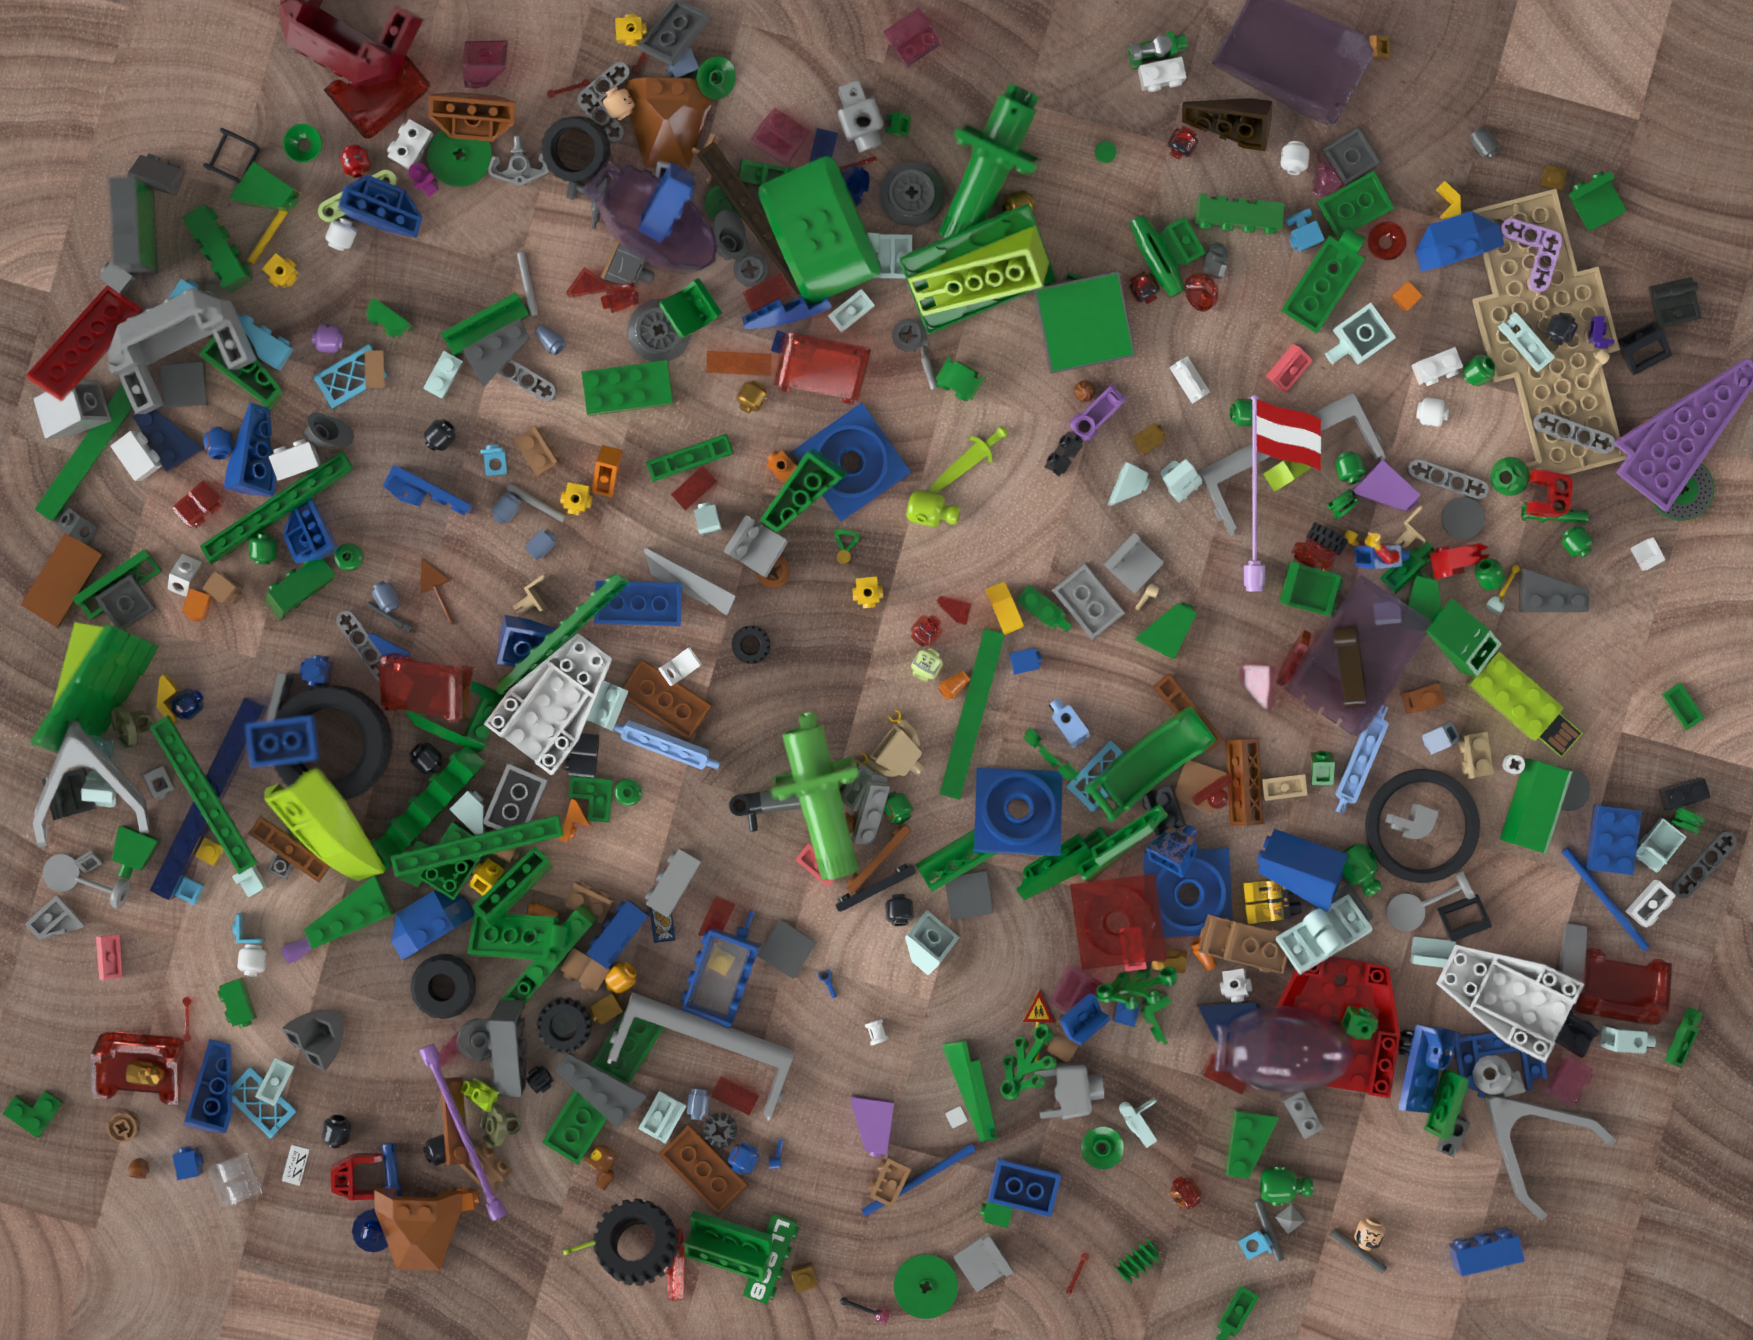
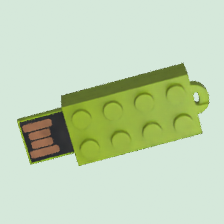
(1524, 704)

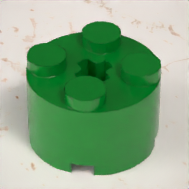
(960, 379)

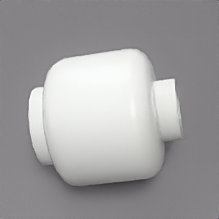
(1295, 157)
(341, 234)
(1432, 412)
(252, 960)

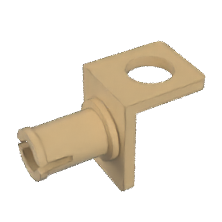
(1410, 533)
(532, 599)

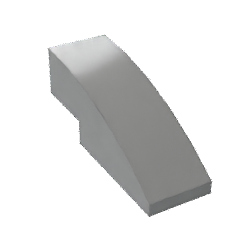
(1573, 951)

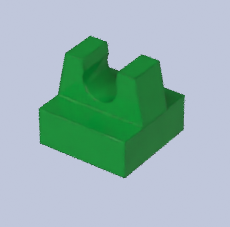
(899, 125)

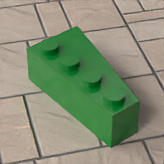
(1238, 214)
(217, 248)

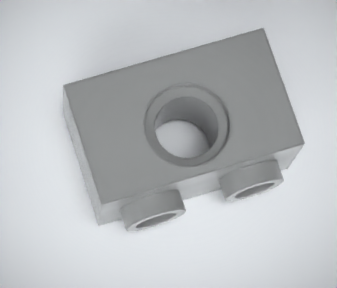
(1302, 1113)

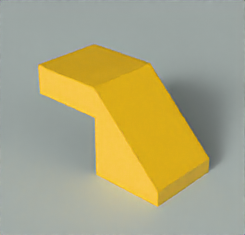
(1452, 197)
(1004, 607)
(166, 691)

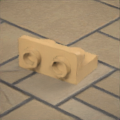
(1476, 755)

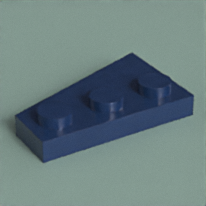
(166, 439)

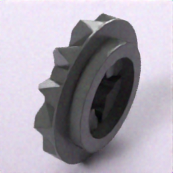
(742, 264)
(902, 328)
(722, 1120)

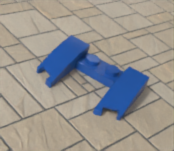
(1472, 1046)

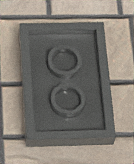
(674, 32)

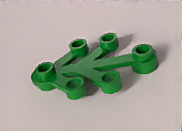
(1066, 770)
(1110, 992)
(1013, 1084)

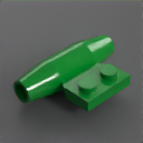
(1164, 252)

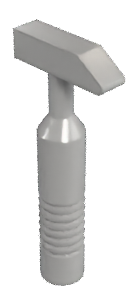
(928, 367)

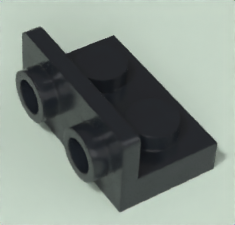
(1167, 799)
(1576, 1035)

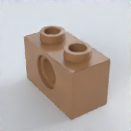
(223, 588)

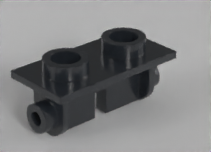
(1068, 445)

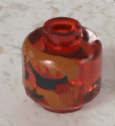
(1185, 1192)

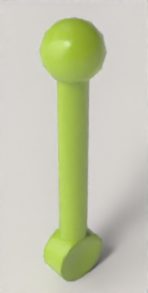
(570, 1250)

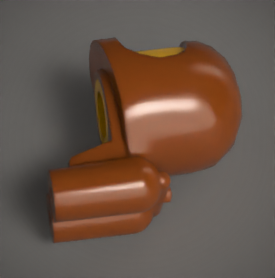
(601, 1161)

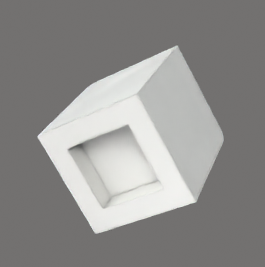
(1647, 554)

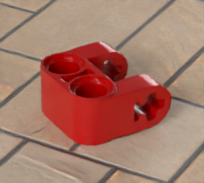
(1554, 495)

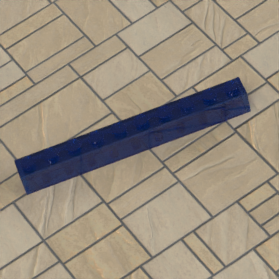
(220, 777)

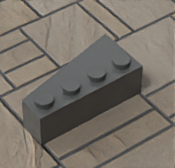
(508, 1048)
(603, 1090)

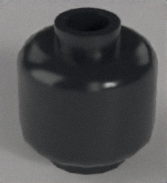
(1561, 328)
(439, 435)
(425, 758)
(899, 910)
(336, 1131)
(435, 1150)

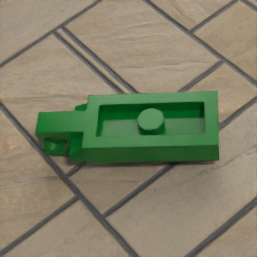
(1397, 577)
(1043, 609)
(1684, 1038)
(1236, 1313)

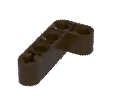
(1350, 664)

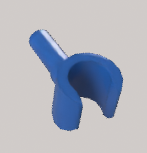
(743, 932)
(828, 983)
(775, 1162)

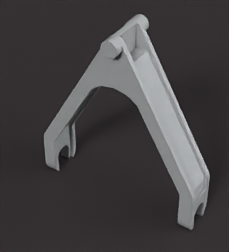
(81, 750)
(1503, 1116)

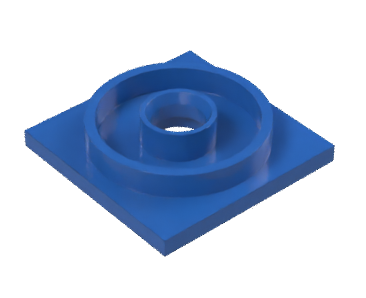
(880, 461)
(1001, 832)
(1211, 875)

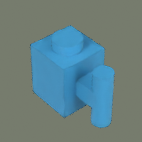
(1307, 234)

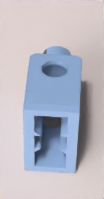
(1073, 731)

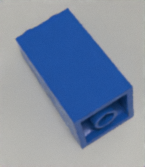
(1302, 867)

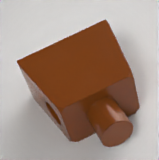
(1423, 698)

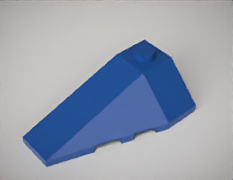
(249, 464)
(518, 638)
(212, 1096)

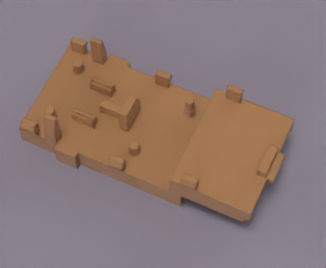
(1242, 944)

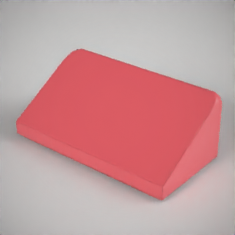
(1289, 367)

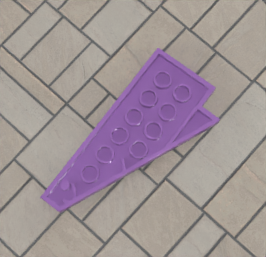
(1676, 440)

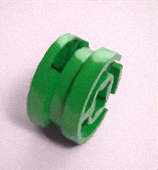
(1342, 501)
(1688, 820)

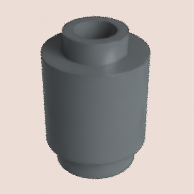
(1484, 142)

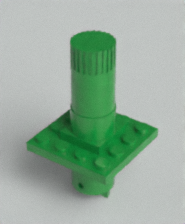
(992, 159)

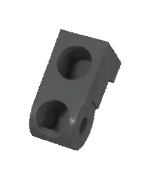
(1451, 1147)

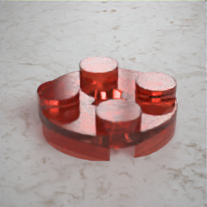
(1310, 554)

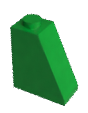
(264, 190)
(1424, 596)
(1169, 630)

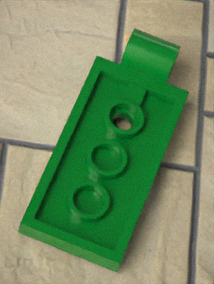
(1319, 286)
(511, 937)

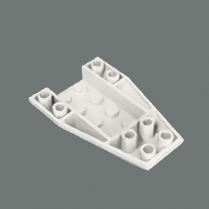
(552, 703)
(1511, 996)

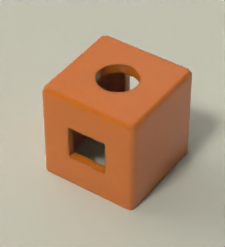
(1406, 296)

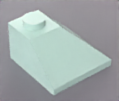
(1129, 484)
(929, 942)

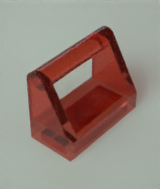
(956, 609)

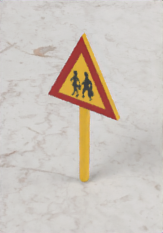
(1038, 1013)

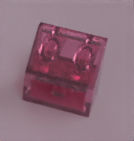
(912, 37)
(779, 136)
(1072, 988)

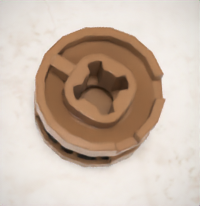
(123, 1126)

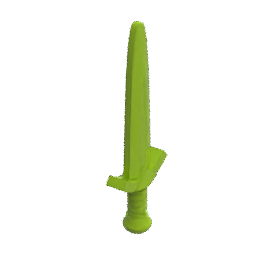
(969, 459)

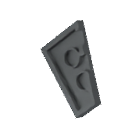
(495, 350)

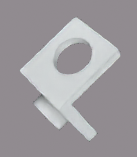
(183, 573)
(680, 666)

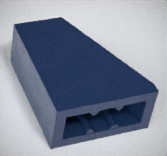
(1224, 1013)

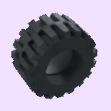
(558, 1043)

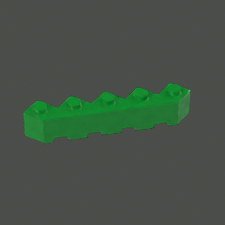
(428, 805)

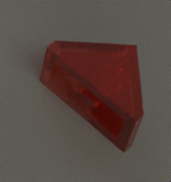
(586, 284)

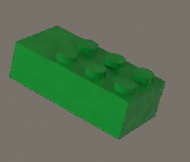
(627, 388)

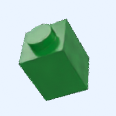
(996, 1214)

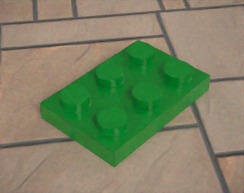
(1355, 204)
(1446, 1104)

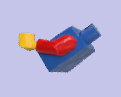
(1374, 554)

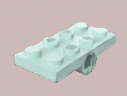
(889, 250)
(1323, 934)

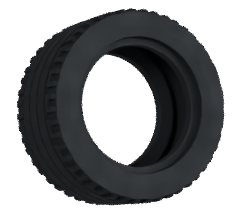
(373, 727)

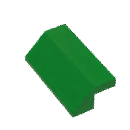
(1536, 806)
(728, 1246)

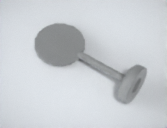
(63, 875)
(1408, 912)

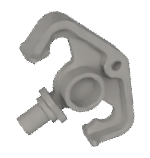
(519, 168)

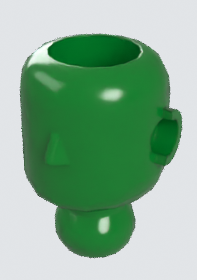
(1361, 868)
(1281, 1185)

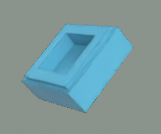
(189, 890)

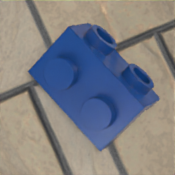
(1084, 1020)

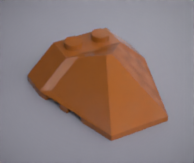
(667, 118)
(417, 1227)

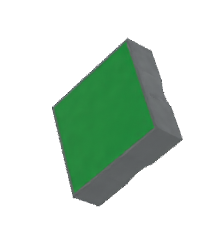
(133, 225)
(1084, 322)

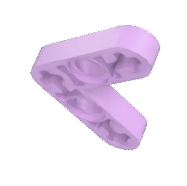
(1540, 243)

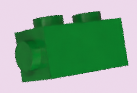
(237, 1002)

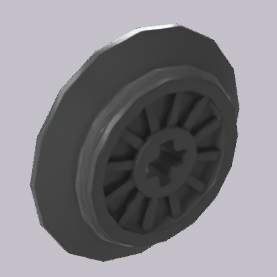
(923, 205)
(643, 337)

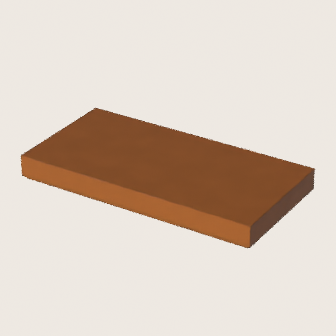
(61, 580)
(670, 705)
(703, 1169)

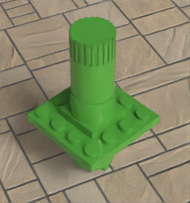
(816, 785)

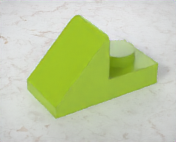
(1284, 473)

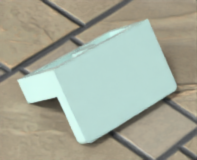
(1431, 951)

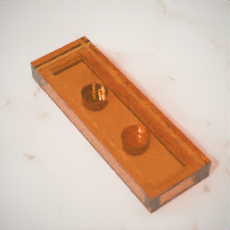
(738, 363)

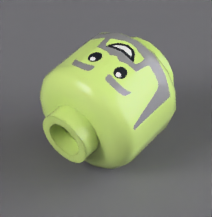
(927, 665)

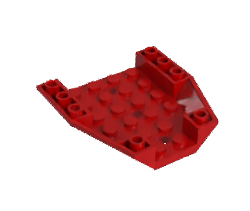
(1365, 986)

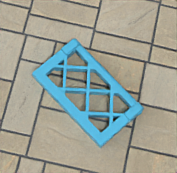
(334, 369)
(1084, 774)
(258, 1120)

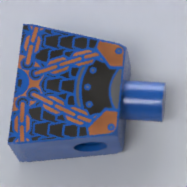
(1174, 849)

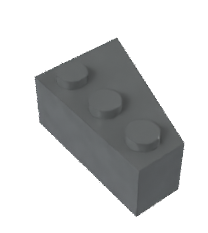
(1547, 594)

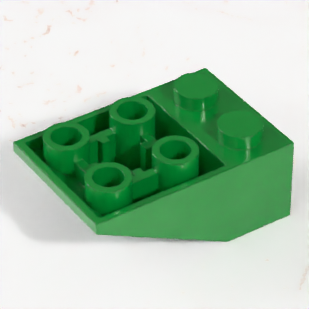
(1463, 639)
(451, 877)

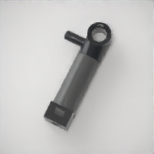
(762, 803)

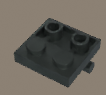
(1675, 302)
(68, 795)

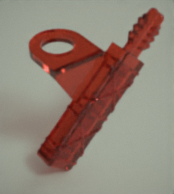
(676, 1273)

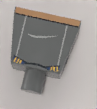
(625, 268)

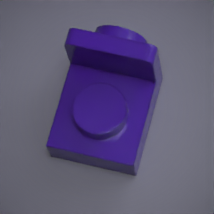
(1597, 330)

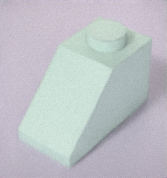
(707, 519)
(471, 811)

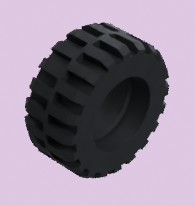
(621, 1219)

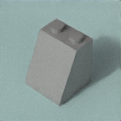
(78, 412)

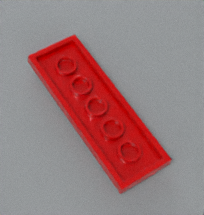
(82, 344)

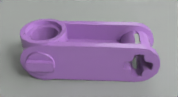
(1098, 412)

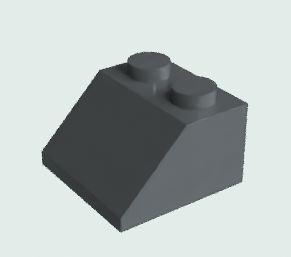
(158, 174)

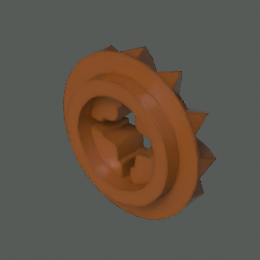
(783, 575)

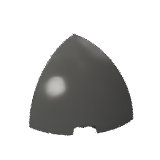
(317, 1036)

